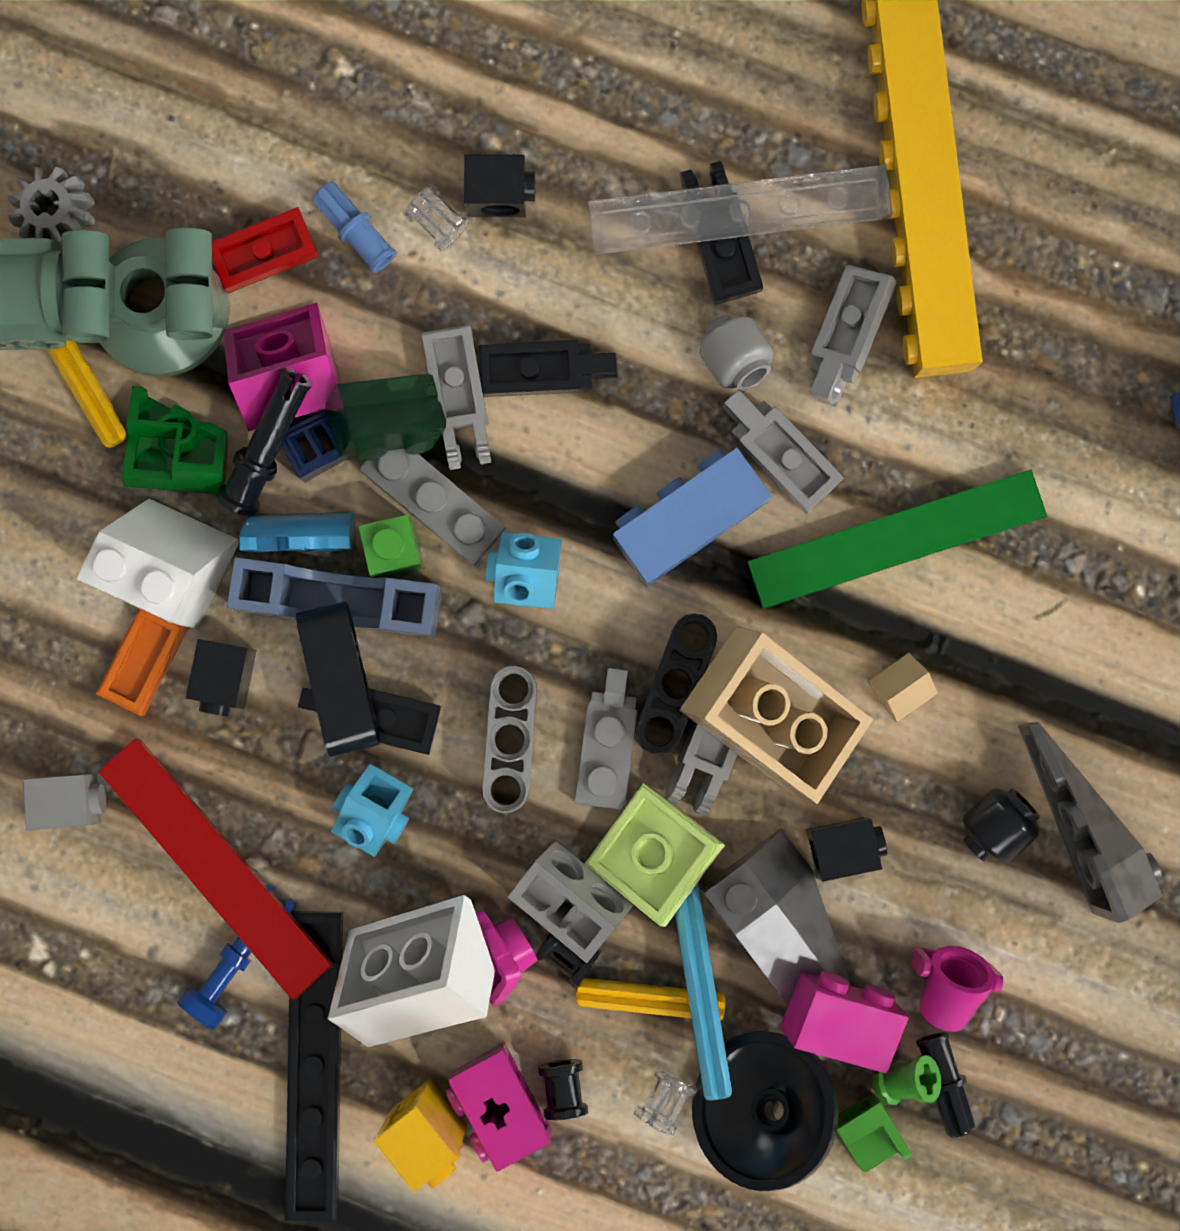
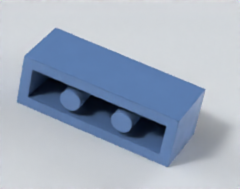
(690, 515)

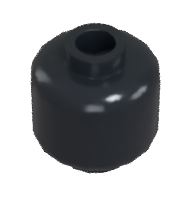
(1001, 825)

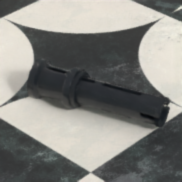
(256, 462)

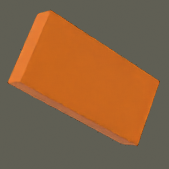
(141, 662)

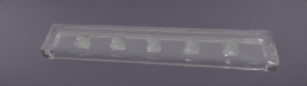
(740, 209)

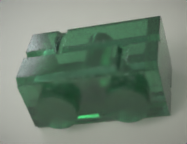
(385, 416)

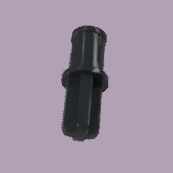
(952, 1099)

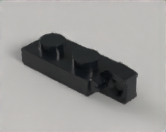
(542, 368)
(399, 719)

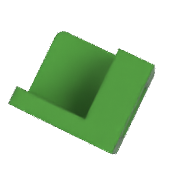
(870, 1133)

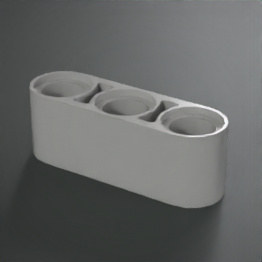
(496, 761)

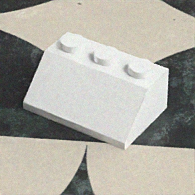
(413, 974)

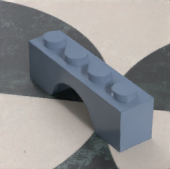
(373, 602)

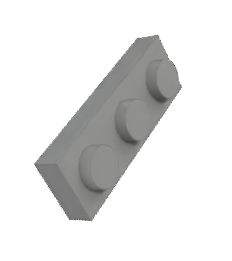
(435, 502)

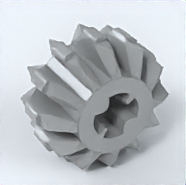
(47, 190)

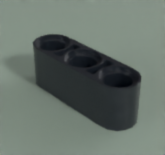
(676, 658)
(337, 678)

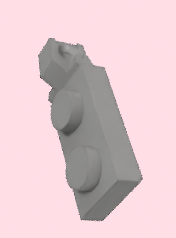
(849, 331)
(782, 451)
(607, 745)

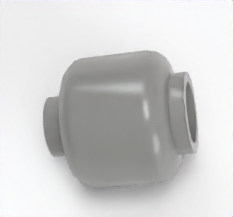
(736, 352)

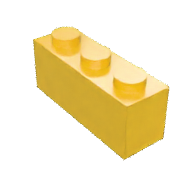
(422, 1137)

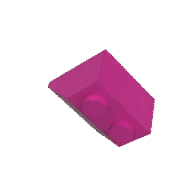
(266, 346)

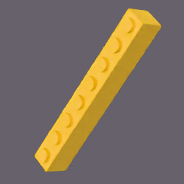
(924, 186)

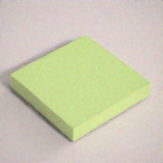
(654, 855)

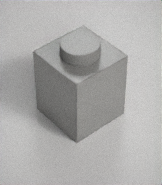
(63, 801)

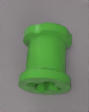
(907, 1081)

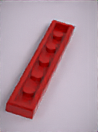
(216, 868)

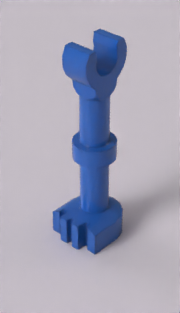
(202, 1003)

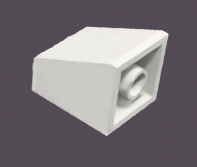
(160, 562)

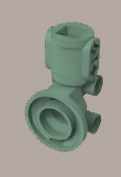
(81, 295)

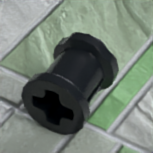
(565, 959)
(563, 1089)

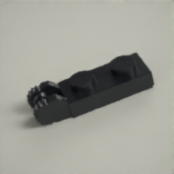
(729, 261)

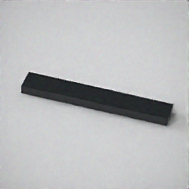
(314, 1084)

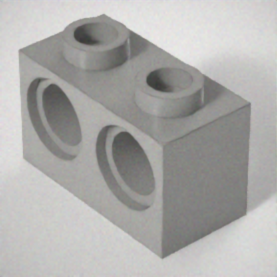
(570, 901)

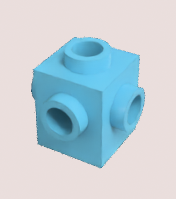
(525, 570)
(371, 810)

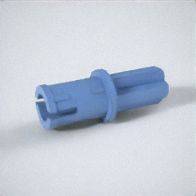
(354, 227)

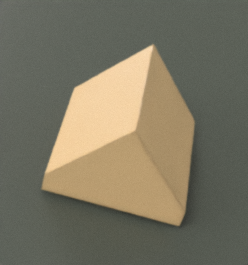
(903, 686)

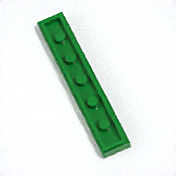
(896, 539)

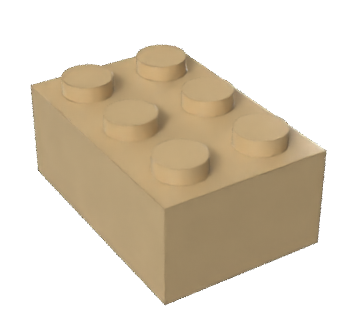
(776, 714)

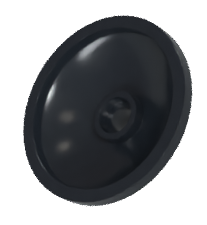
(741, 1131)

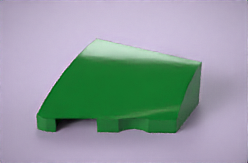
(171, 448)

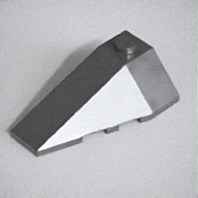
(1105, 855)
(777, 913)

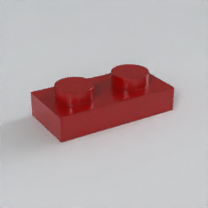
(263, 250)

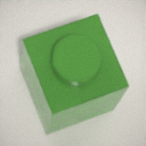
(391, 547)

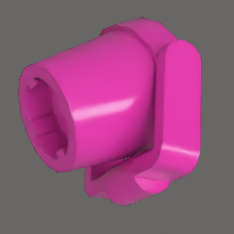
(509, 954)
(954, 984)

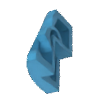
(299, 532)

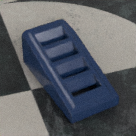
(307, 429)

